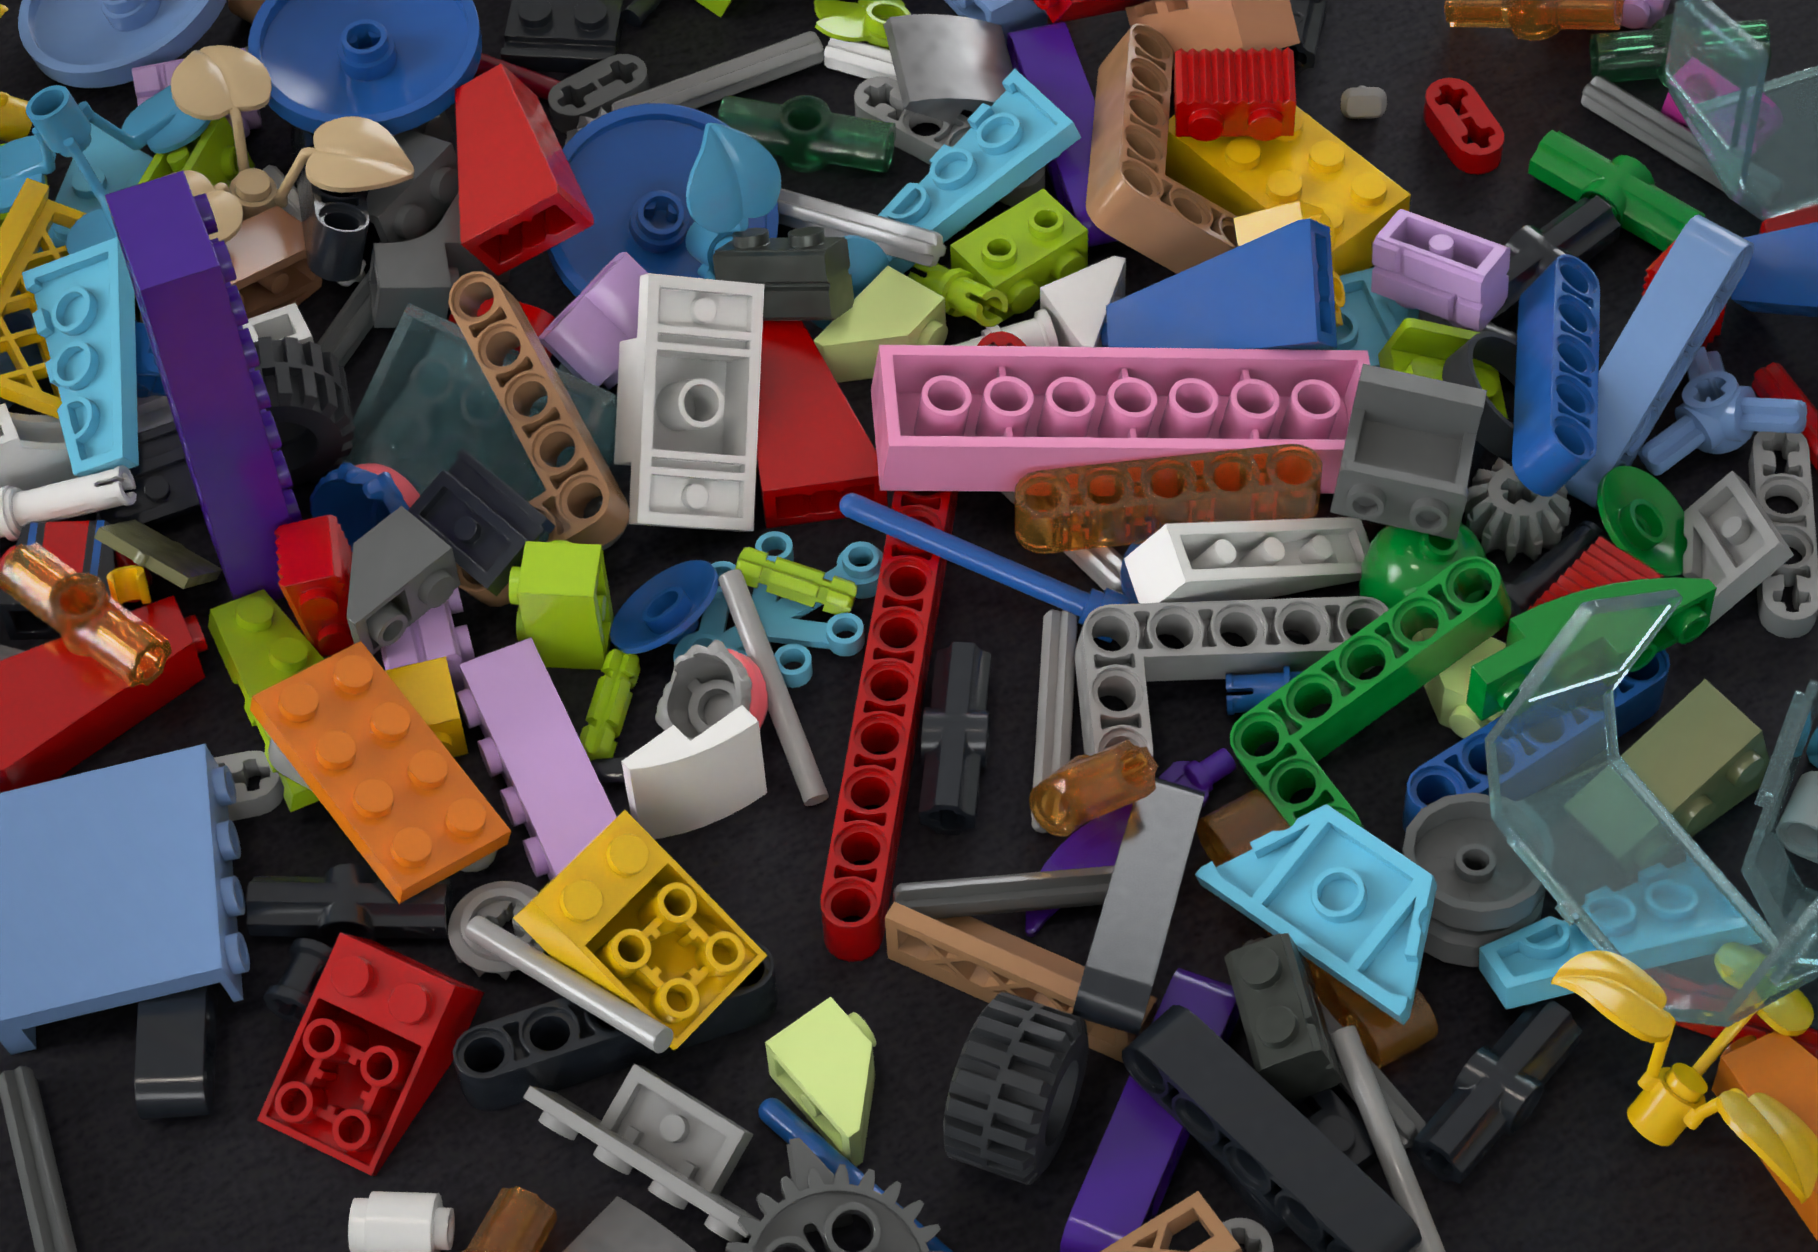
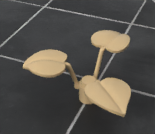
(346, 154)

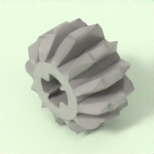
(1513, 516)

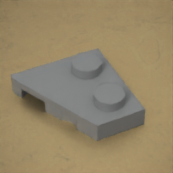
(1731, 542)

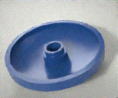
(366, 58)
(635, 182)

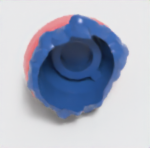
(361, 497)

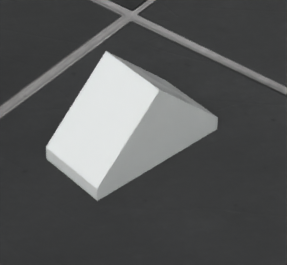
(1080, 301)

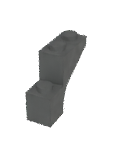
(416, 204)
(420, 271)

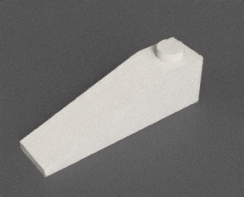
(1246, 559)

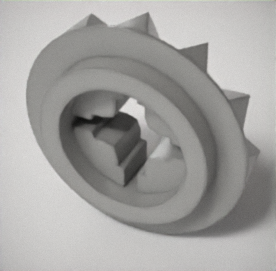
(497, 903)

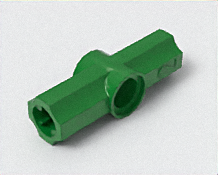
(1619, 182)

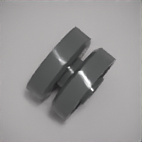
(1479, 878)

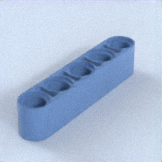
(1661, 344)

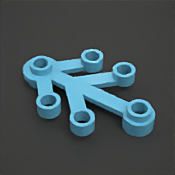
(782, 616)

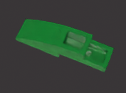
(1497, 678)

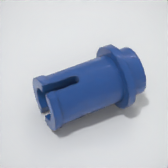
(1260, 684)

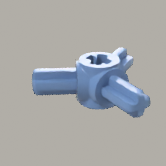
(1718, 416)

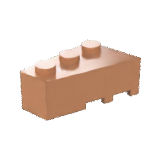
(1219, 23)
(271, 262)

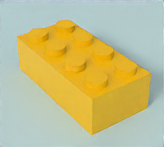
(1306, 167)

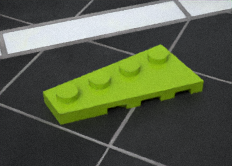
(260, 651)

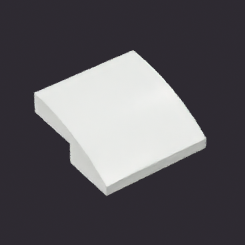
(693, 783)

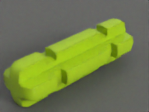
(796, 581)
(610, 704)

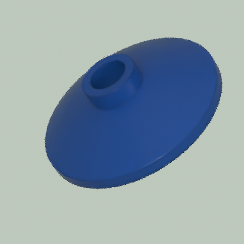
(665, 607)

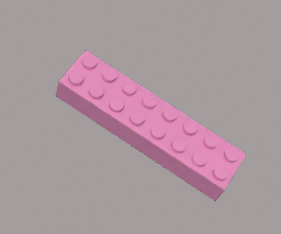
(1006, 411)

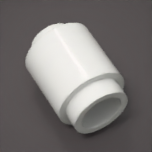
(400, 1223)

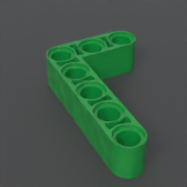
(1360, 702)

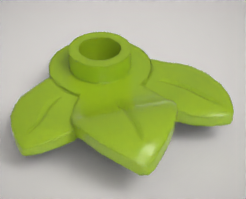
(857, 20)

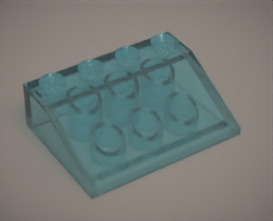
(436, 399)

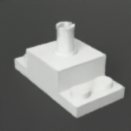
(691, 403)

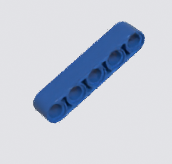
(1556, 376)
(1457, 767)

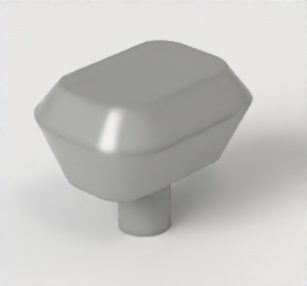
(1363, 102)

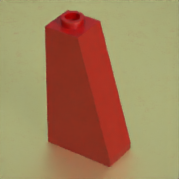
(512, 174)
(807, 434)
(69, 705)

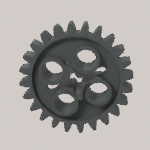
(823, 1204)

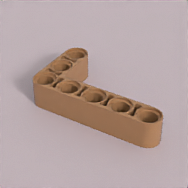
(1127, 164)
(543, 434)

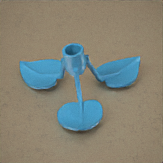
(66, 129)
(740, 181)

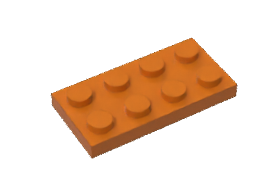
(380, 771)

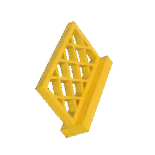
(20, 240)

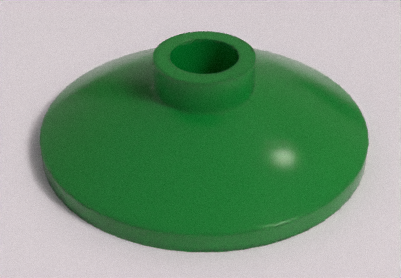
(1643, 519)

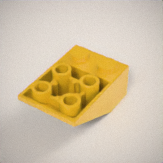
(641, 929)

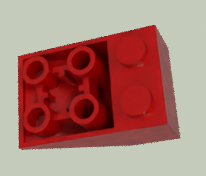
(367, 1052)

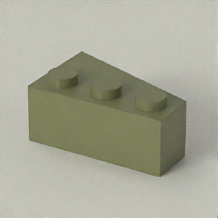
(1701, 758)

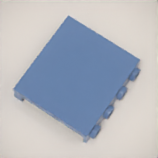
(117, 890)

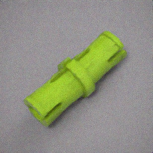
(963, 293)

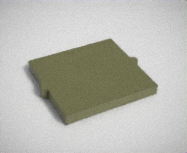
(158, 553)

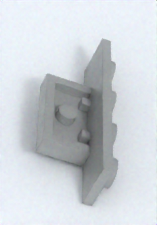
(666, 1137)

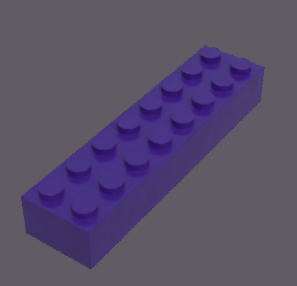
(208, 374)

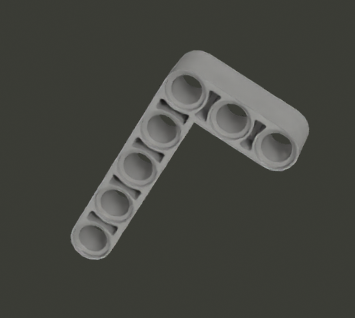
(1204, 651)

